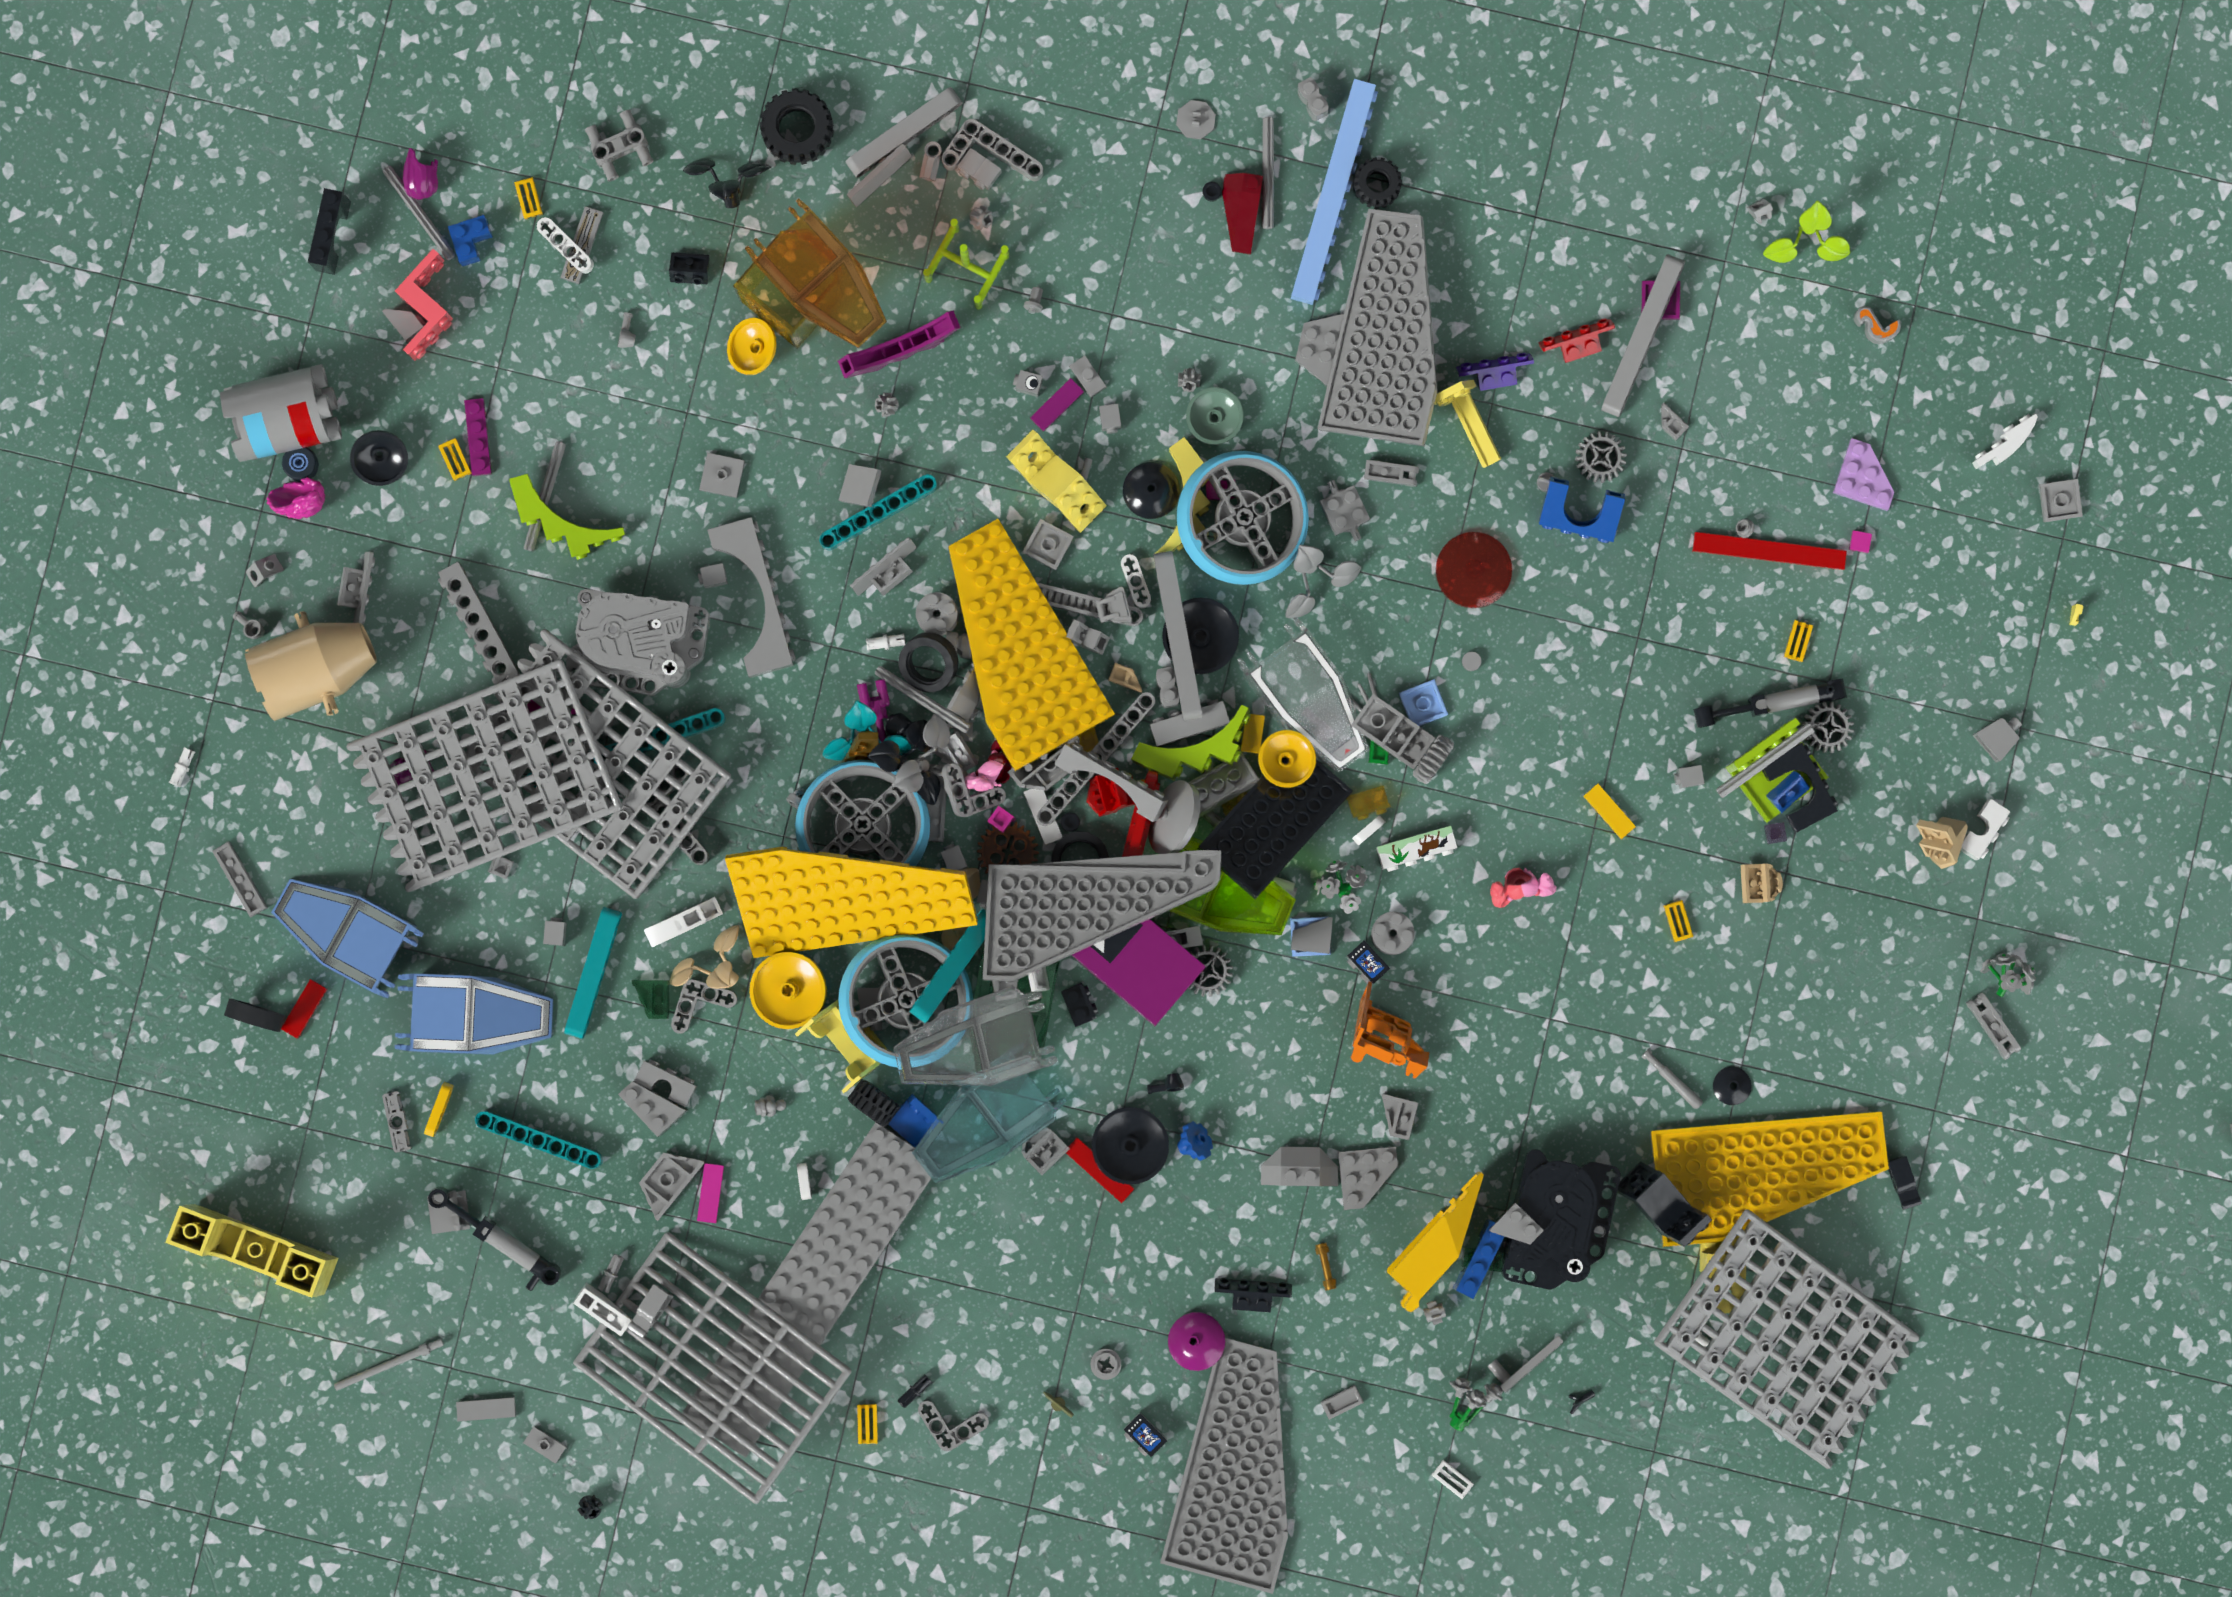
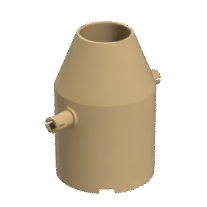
(309, 665)

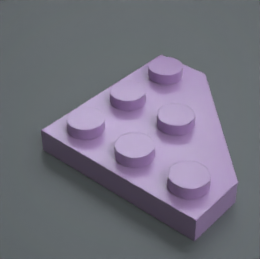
(1863, 477)

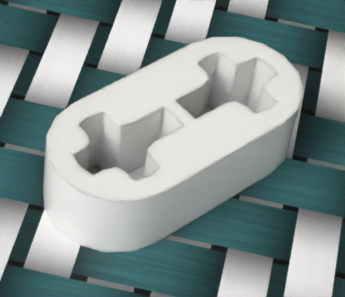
(1368, 830)
(804, 1181)

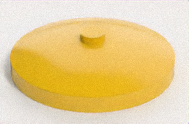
(787, 990)

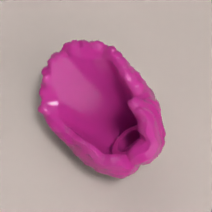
(297, 498)

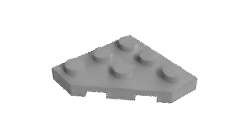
(1364, 1173)

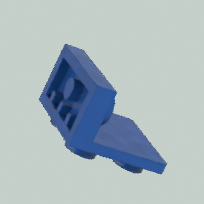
(913, 1120)

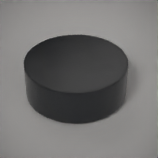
(1211, 191)
(1070, 822)

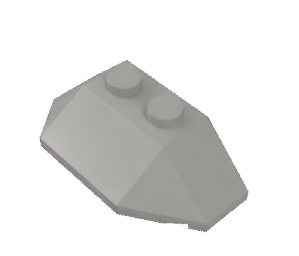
(1042, 772)
(1299, 1168)

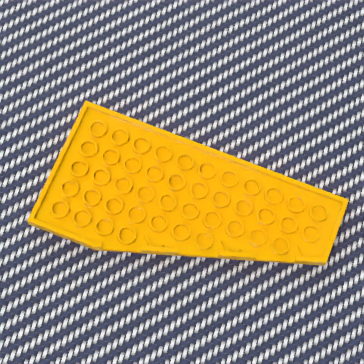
(1025, 666)
(834, 900)
(1767, 1165)

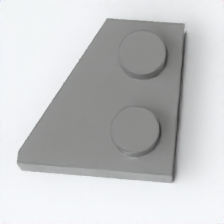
(957, 753)
(1400, 1116)

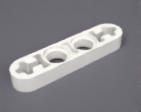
(565, 245)

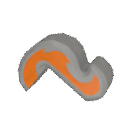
(1873, 328)

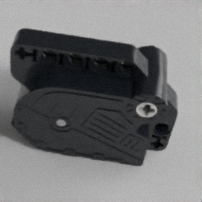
(1566, 1206)

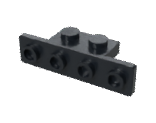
(1252, 1294)

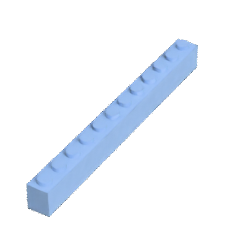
(1333, 192)

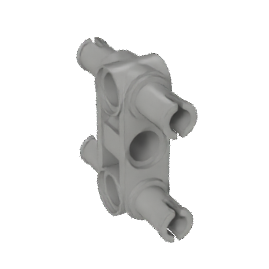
(619, 145)

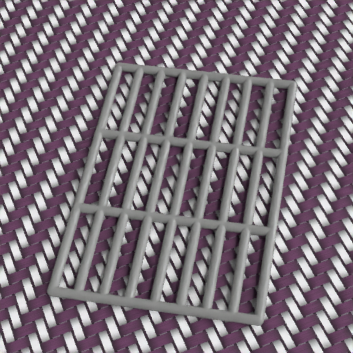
(741, 1389)

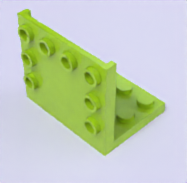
(1758, 786)

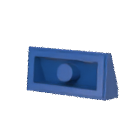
(1788, 791)

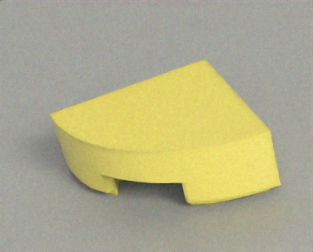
(2076, 610)

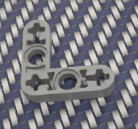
(968, 801)
(693, 998)
(953, 1433)

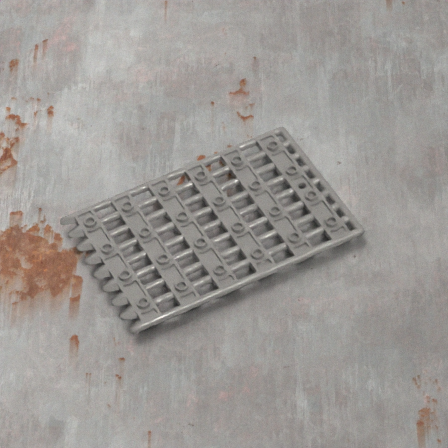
(616, 763)
(396, 810)
(1774, 1329)

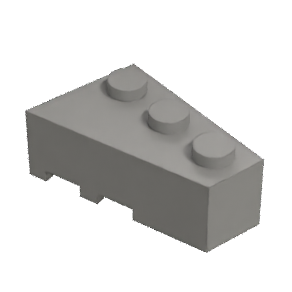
(651, 1108)

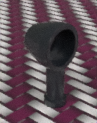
(1172, 1084)

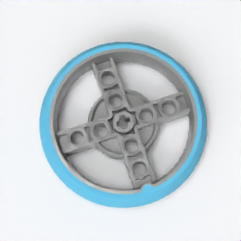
(1288, 491)
(825, 787)
(884, 951)

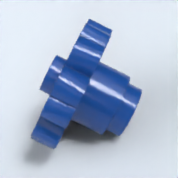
(1195, 1141)

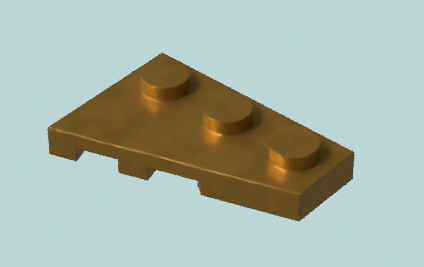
(862, 746)

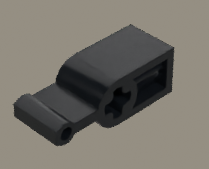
(1904, 1182)

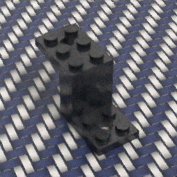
(1663, 1204)

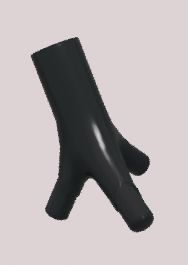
(1580, 1399)

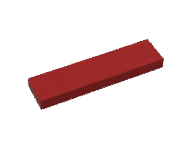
(1084, 1157)

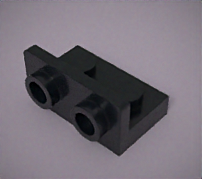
(689, 268)
(1079, 1004)

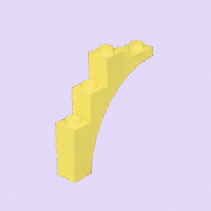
(1187, 462)

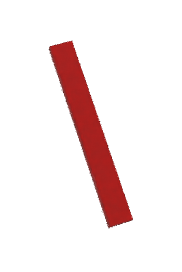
(1769, 551)

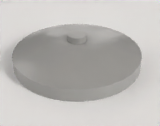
(1177, 820)

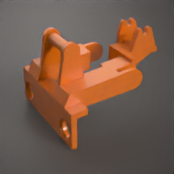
(1380, 1048)

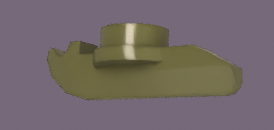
(1058, 1404)

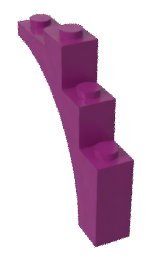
(900, 348)

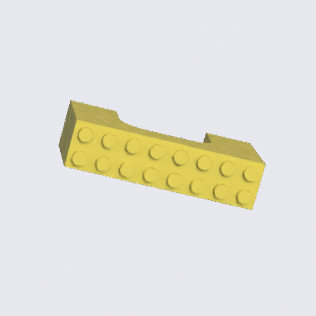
(224, 1237)

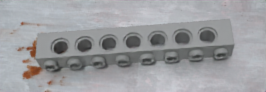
(457, 573)

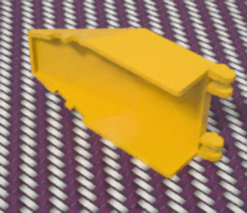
(1435, 1246)

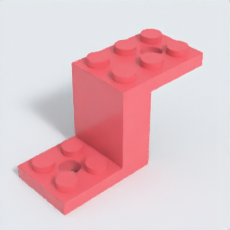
(424, 305)

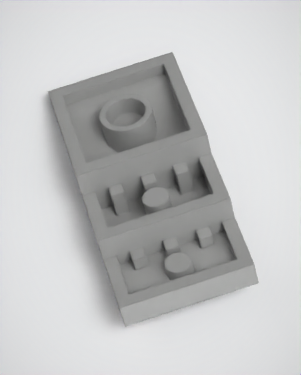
(1393, 731)

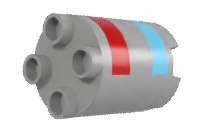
(281, 413)

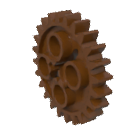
(990, 846)

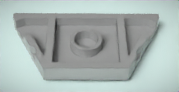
(1319, 345)
(667, 1180)

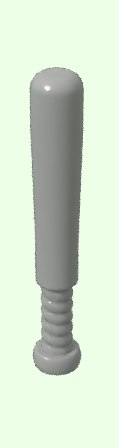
(1673, 1080)

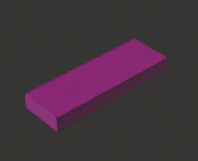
(1057, 405)

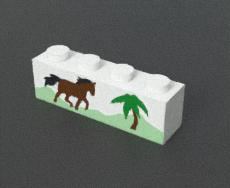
(1416, 848)

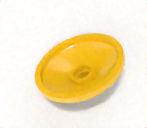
(744, 345)
(1296, 749)

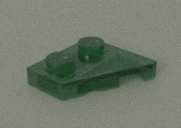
(654, 997)

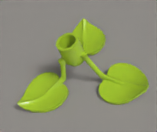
(1811, 221)

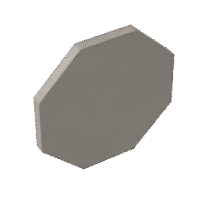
(1195, 119)

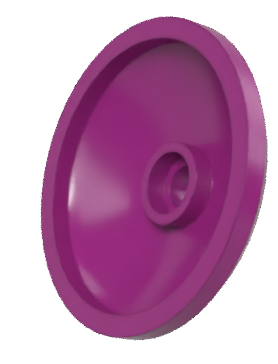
(1209, 1339)

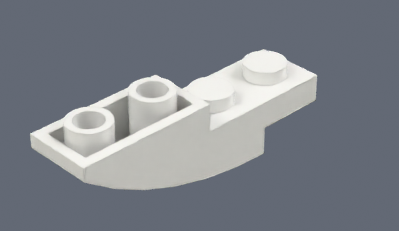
(2012, 438)
(683, 922)

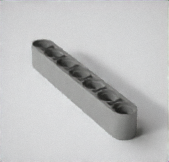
(904, 132)

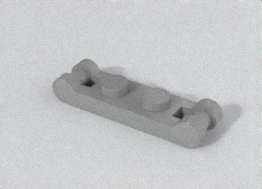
(1993, 1026)

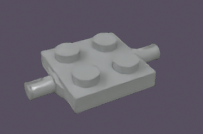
(1344, 510)

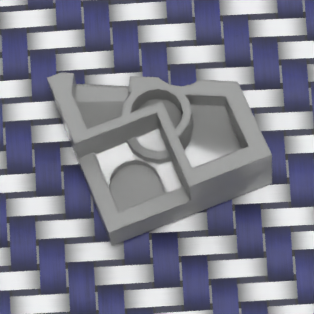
(1313, 937)

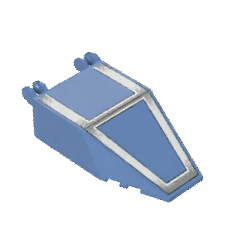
(473, 1015)

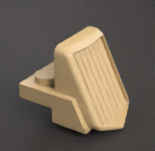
(1942, 840)

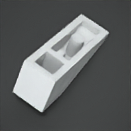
(602, 1309)

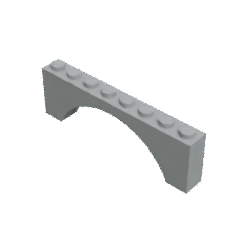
(772, 647)

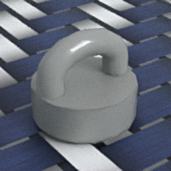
(1543, 480)
(793, 799)

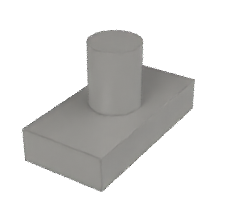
(1087, 376)

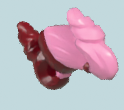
(991, 773)

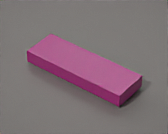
(710, 1193)

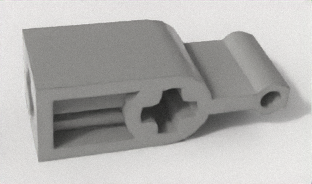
(650, 1310)

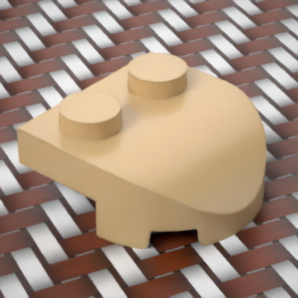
(1760, 883)

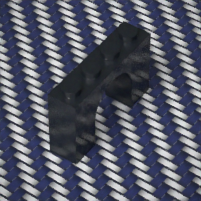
(333, 207)
(1820, 803)

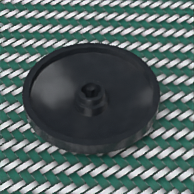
(1210, 632)
(1130, 1145)

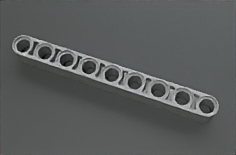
(1643, 335)
(1177, 635)
(1099, 749)

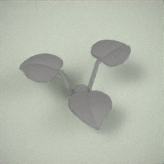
(1307, 561)
(909, 775)

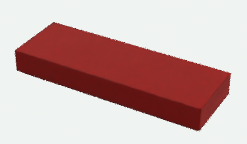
(304, 1008)

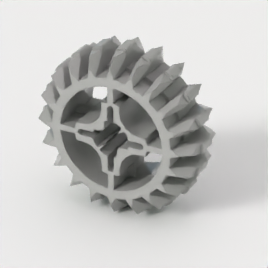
(1606, 463)
(1836, 728)
(1433, 759)
(1199, 986)

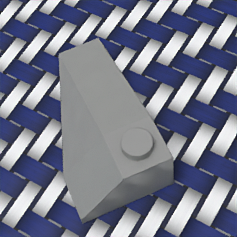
(966, 697)

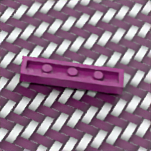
(478, 437)

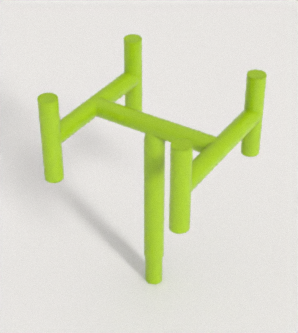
(964, 261)

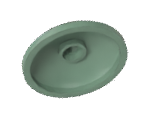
(1219, 403)

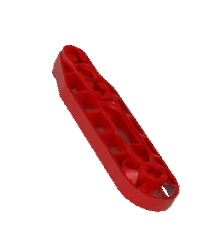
(1140, 825)

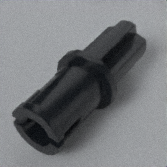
(915, 1391)

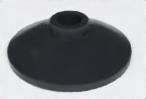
(1722, 1083)

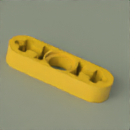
(438, 1109)

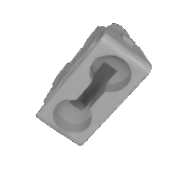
(1118, 607)

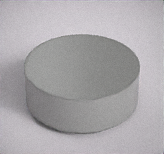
(1471, 661)

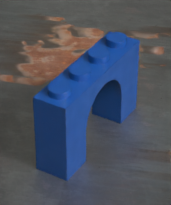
(1601, 527)
(1473, 1275)

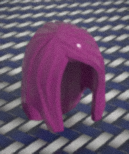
(418, 179)

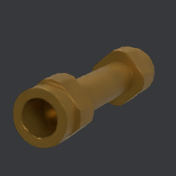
(1329, 1282)

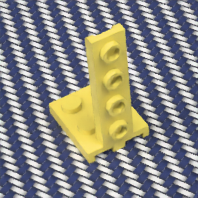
(1471, 420)

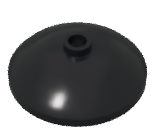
(374, 468)
(1151, 504)

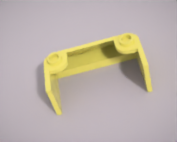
(829, 1023)

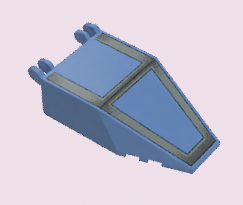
(344, 931)

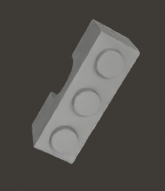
(651, 1073)

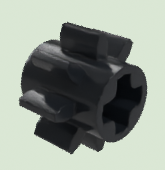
(589, 1507)

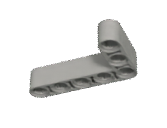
(992, 148)
(696, 846)

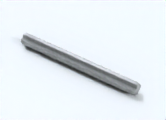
(1268, 173)
(419, 213)
(545, 492)
(922, 699)
(1765, 760)

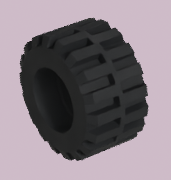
(1373, 198)
(873, 1103)

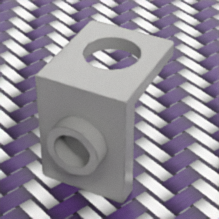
(264, 568)

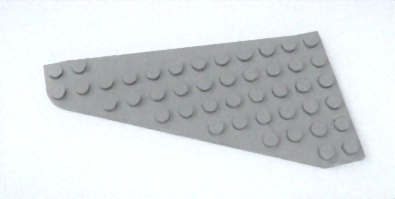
(1066, 906)

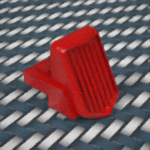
(1107, 796)

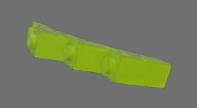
(578, 538)
(1220, 746)

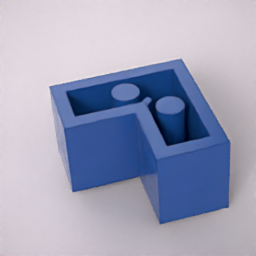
(465, 235)

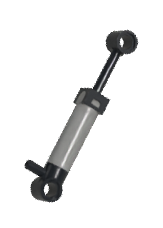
(1776, 702)
(488, 1231)

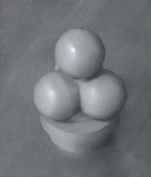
(768, 1106)

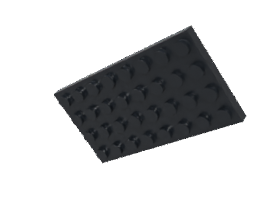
(1273, 826)

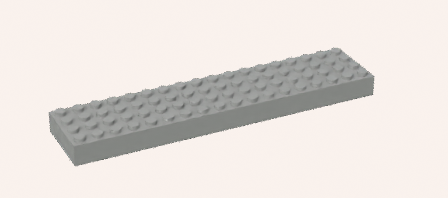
(821, 1272)

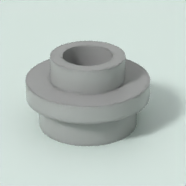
(1745, 528)

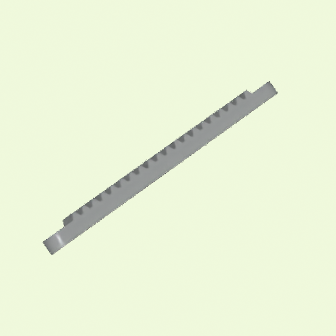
(1079, 603)

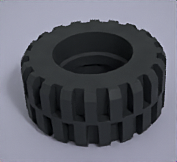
(787, 103)

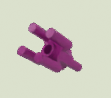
(877, 704)

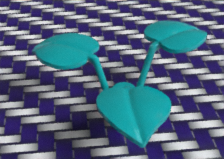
(859, 718)

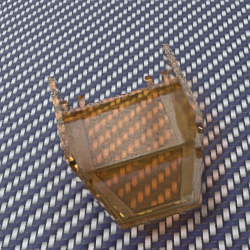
(821, 278)

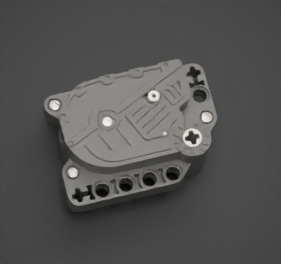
(639, 639)

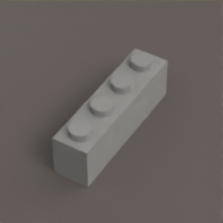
(1177, 729)

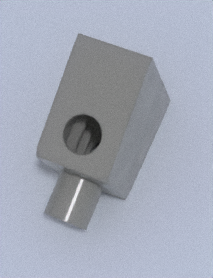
(1998, 737)
(868, 997)

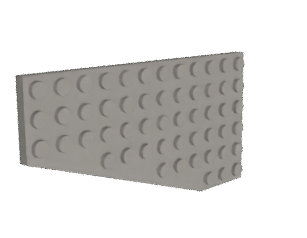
(1384, 353)
(1233, 1485)

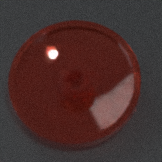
(1473, 570)

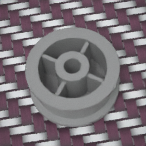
(935, 603)
(1404, 933)

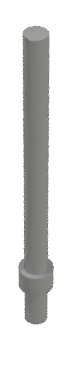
(424, 1349)

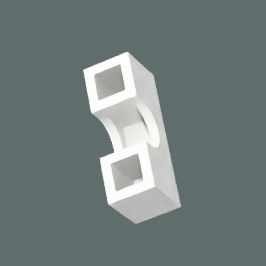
(1994, 817)

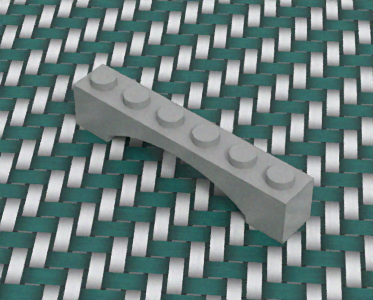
(1149, 802)

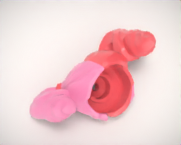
(1521, 884)

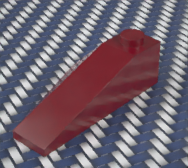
(1241, 203)

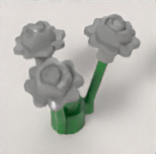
(1476, 1399)

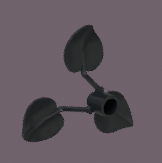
(728, 189)
(888, 759)

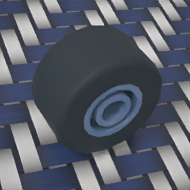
(300, 469)

